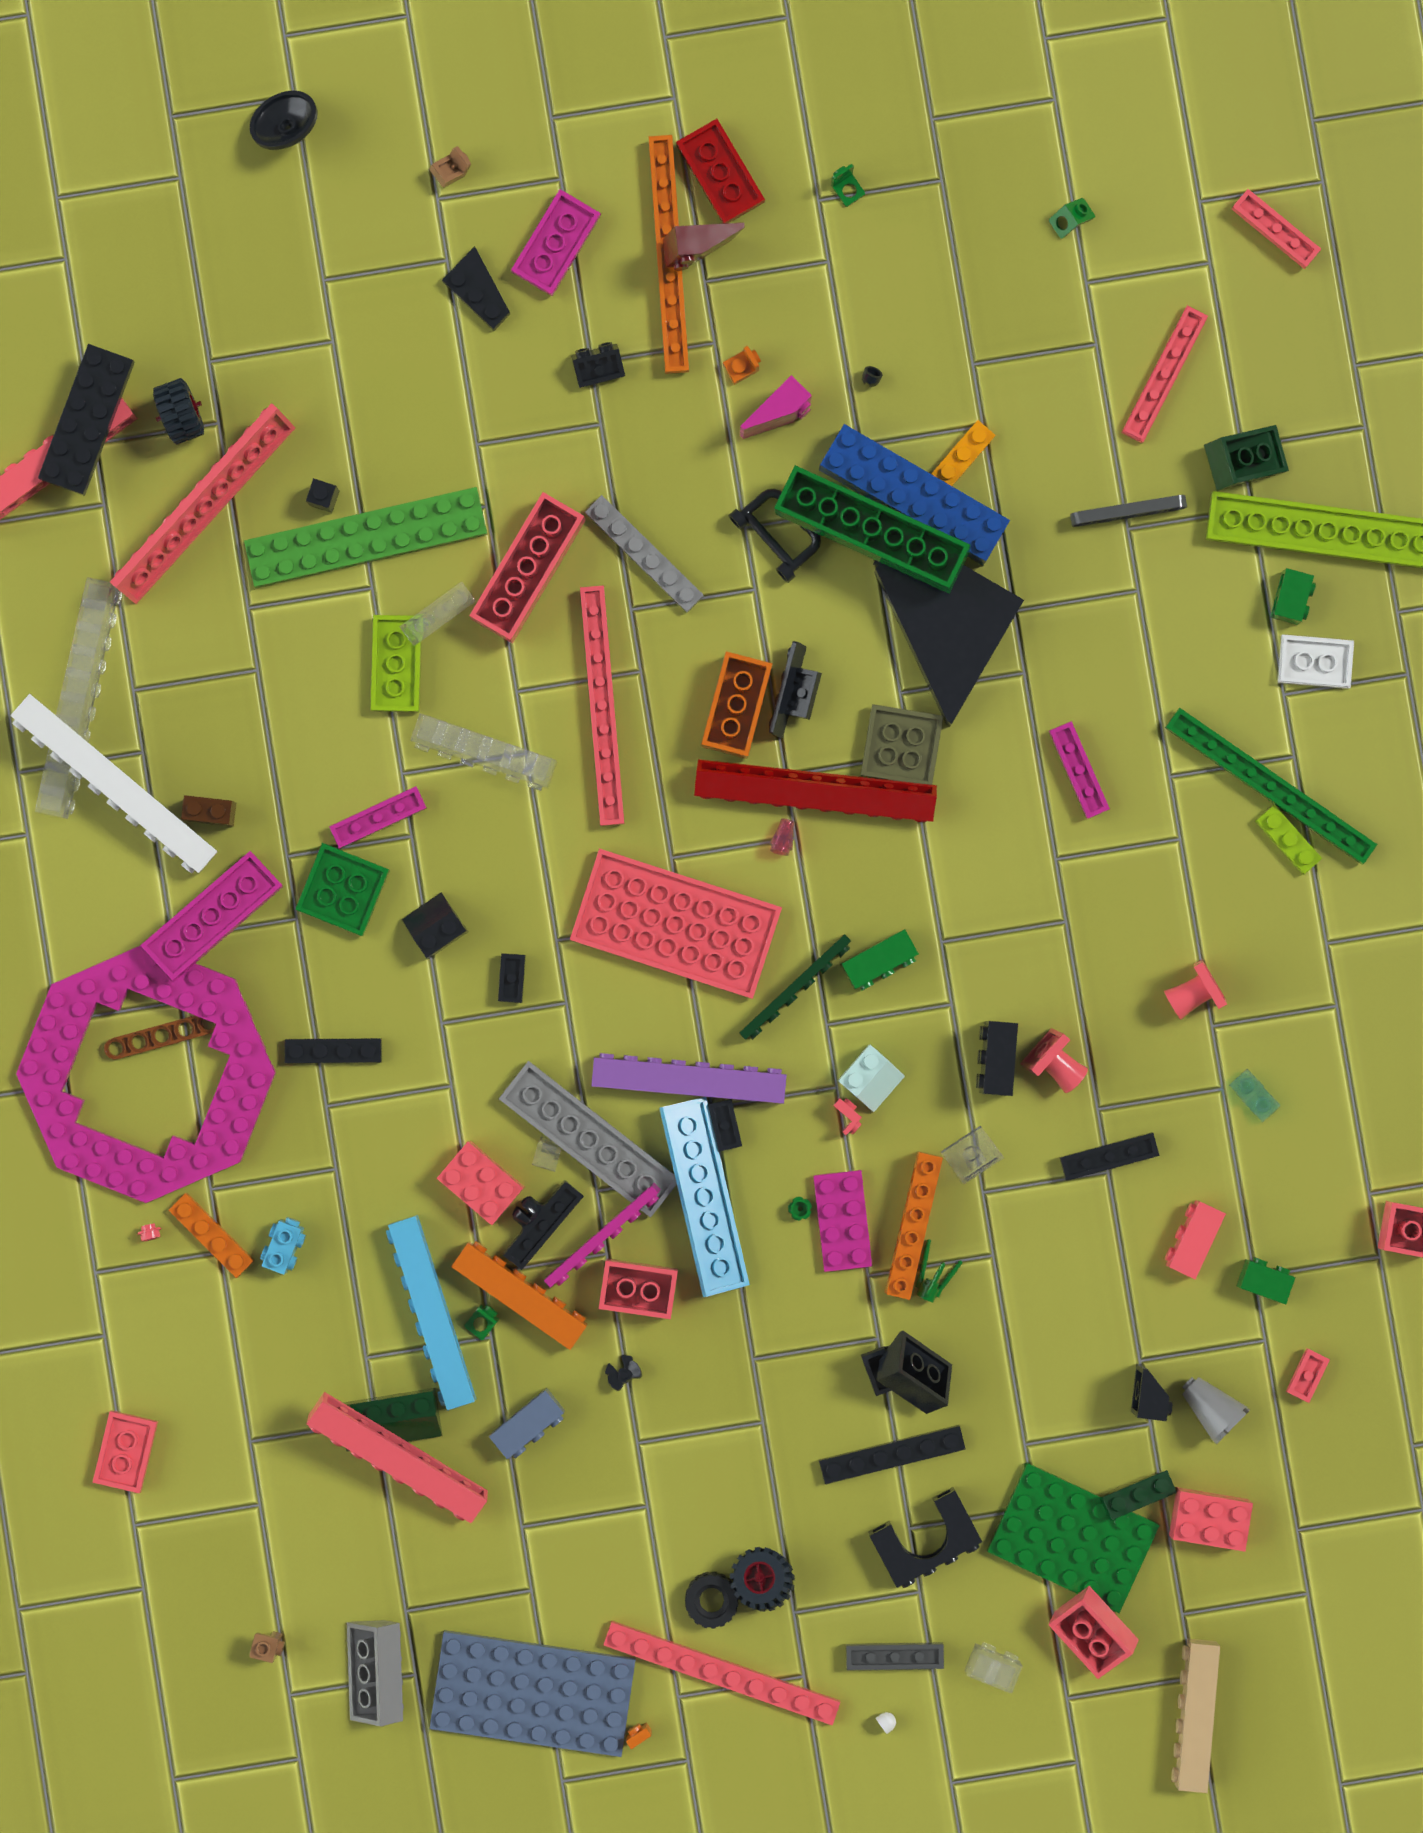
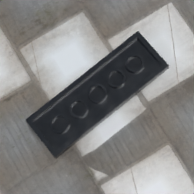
(86, 419)

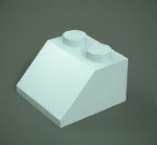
(871, 1078)

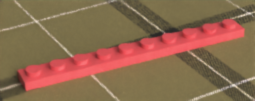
(602, 705)
(722, 1673)

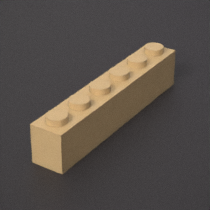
(1197, 1715)

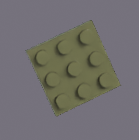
(901, 745)

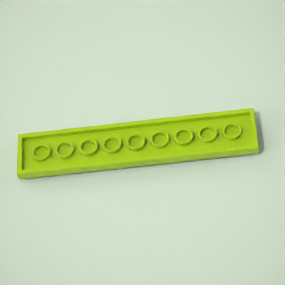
(1315, 529)

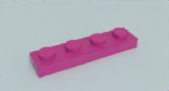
(1079, 770)
(378, 817)

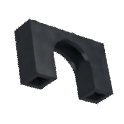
(907, 1566)

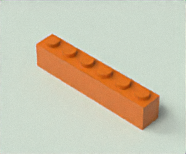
(519, 1294)

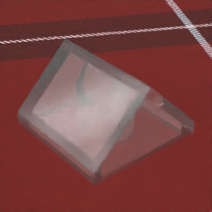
(972, 1155)

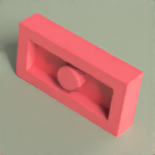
(1307, 1375)

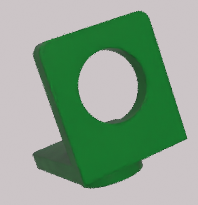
(843, 177)
(1075, 213)
(487, 1313)

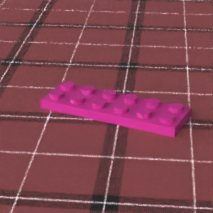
(211, 916)

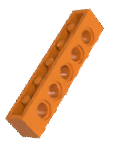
(913, 1225)

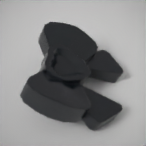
(618, 1379)

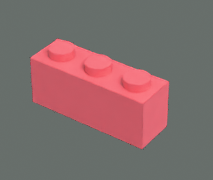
(1194, 1239)

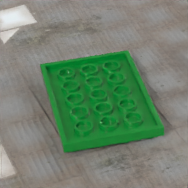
(1069, 1538)

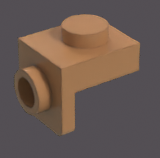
(451, 167)
(267, 1647)

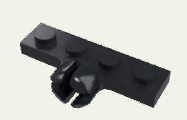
(540, 1222)

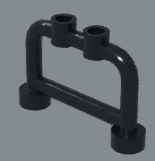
(789, 565)

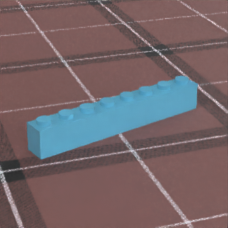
(432, 1313)

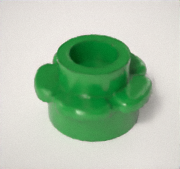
(804, 1213)

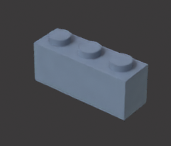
(527, 1424)

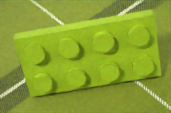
(394, 666)

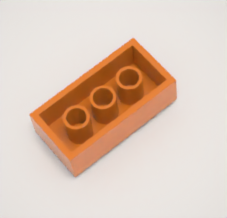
(736, 705)

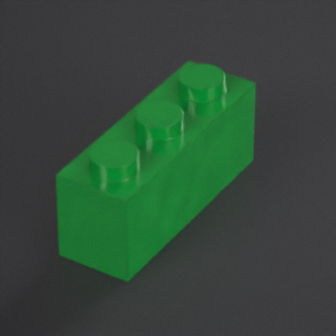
(880, 960)

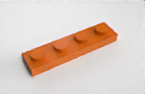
(211, 1235)

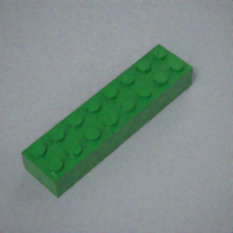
(872, 529)

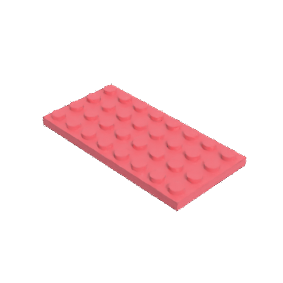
(675, 923)

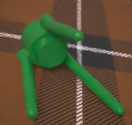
(929, 1288)

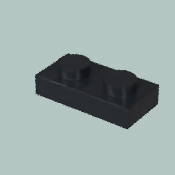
(511, 978)
(725, 1125)

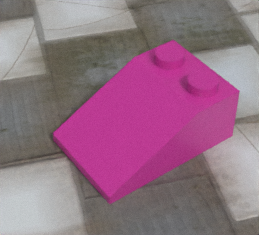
(781, 408)

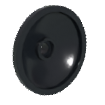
(283, 120)

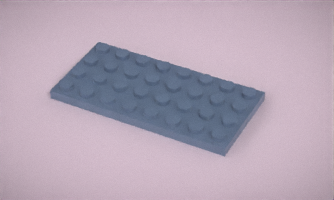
(532, 1693)

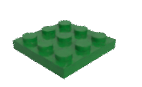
(342, 889)

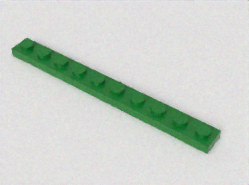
(1271, 786)

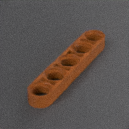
(150, 1037)

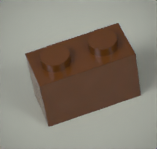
(208, 810)

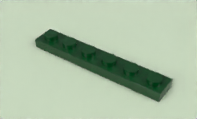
(803, 981)

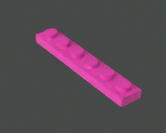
(596, 1243)

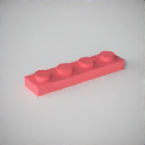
(1276, 228)

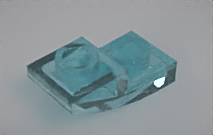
(1254, 1095)

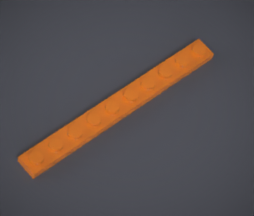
(669, 279)

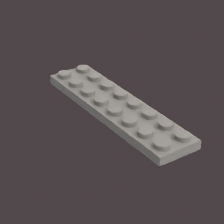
(586, 1136)

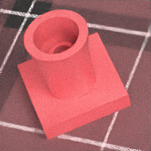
(1195, 992)
(1050, 1057)

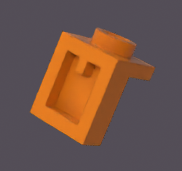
(742, 365)

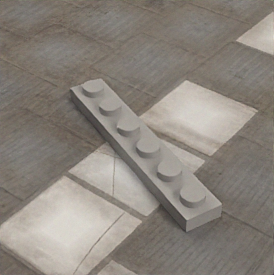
(644, 554)

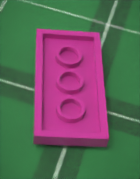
(555, 242)
(842, 1220)

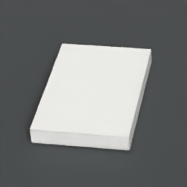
(1315, 661)

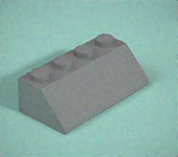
(375, 1672)

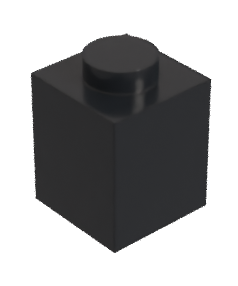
(322, 495)

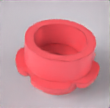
(149, 1232)

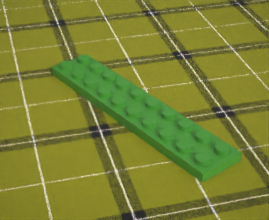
(365, 537)

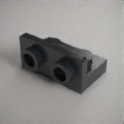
(598, 364)

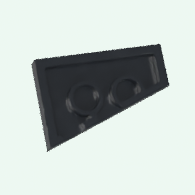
(476, 288)

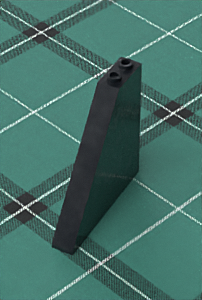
(949, 632)

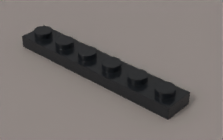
(892, 1454)

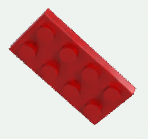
(720, 171)

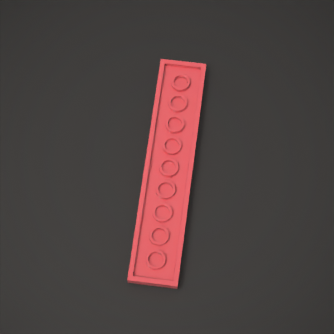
(203, 504)

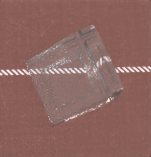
(547, 1154)

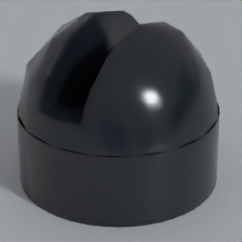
(871, 376)

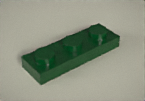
(1138, 1495)

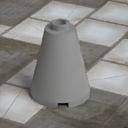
(1213, 1408)

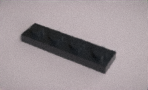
(333, 1050)
(1109, 1156)

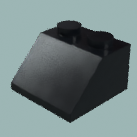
(434, 925)
(1148, 1397)

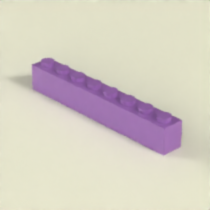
(689, 1080)

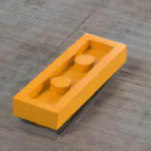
(964, 453)

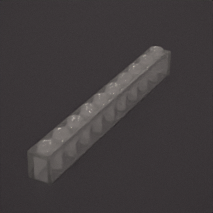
(79, 690)

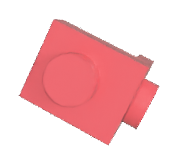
(847, 1108)

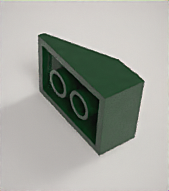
(1246, 457)

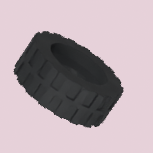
(704, 1617)

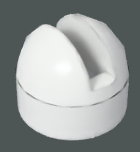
(886, 1721)

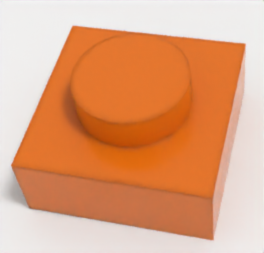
(638, 1734)

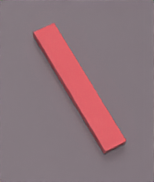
(1164, 374)

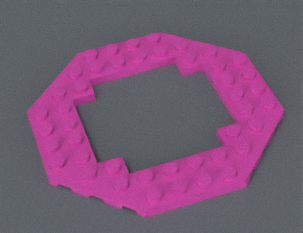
(112, 1160)

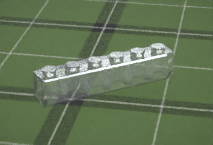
(483, 751)

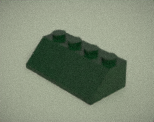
(405, 1414)

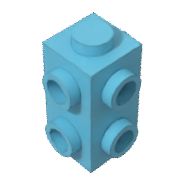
(285, 1239)

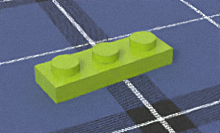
(1288, 839)

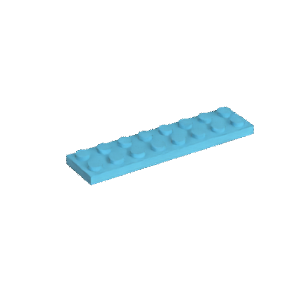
(704, 1196)

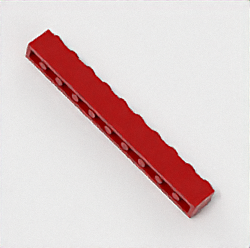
(815, 790)

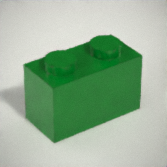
(1292, 596)
(1265, 1281)

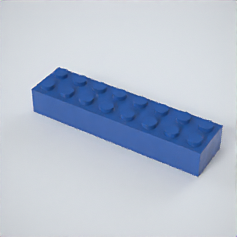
(912, 491)

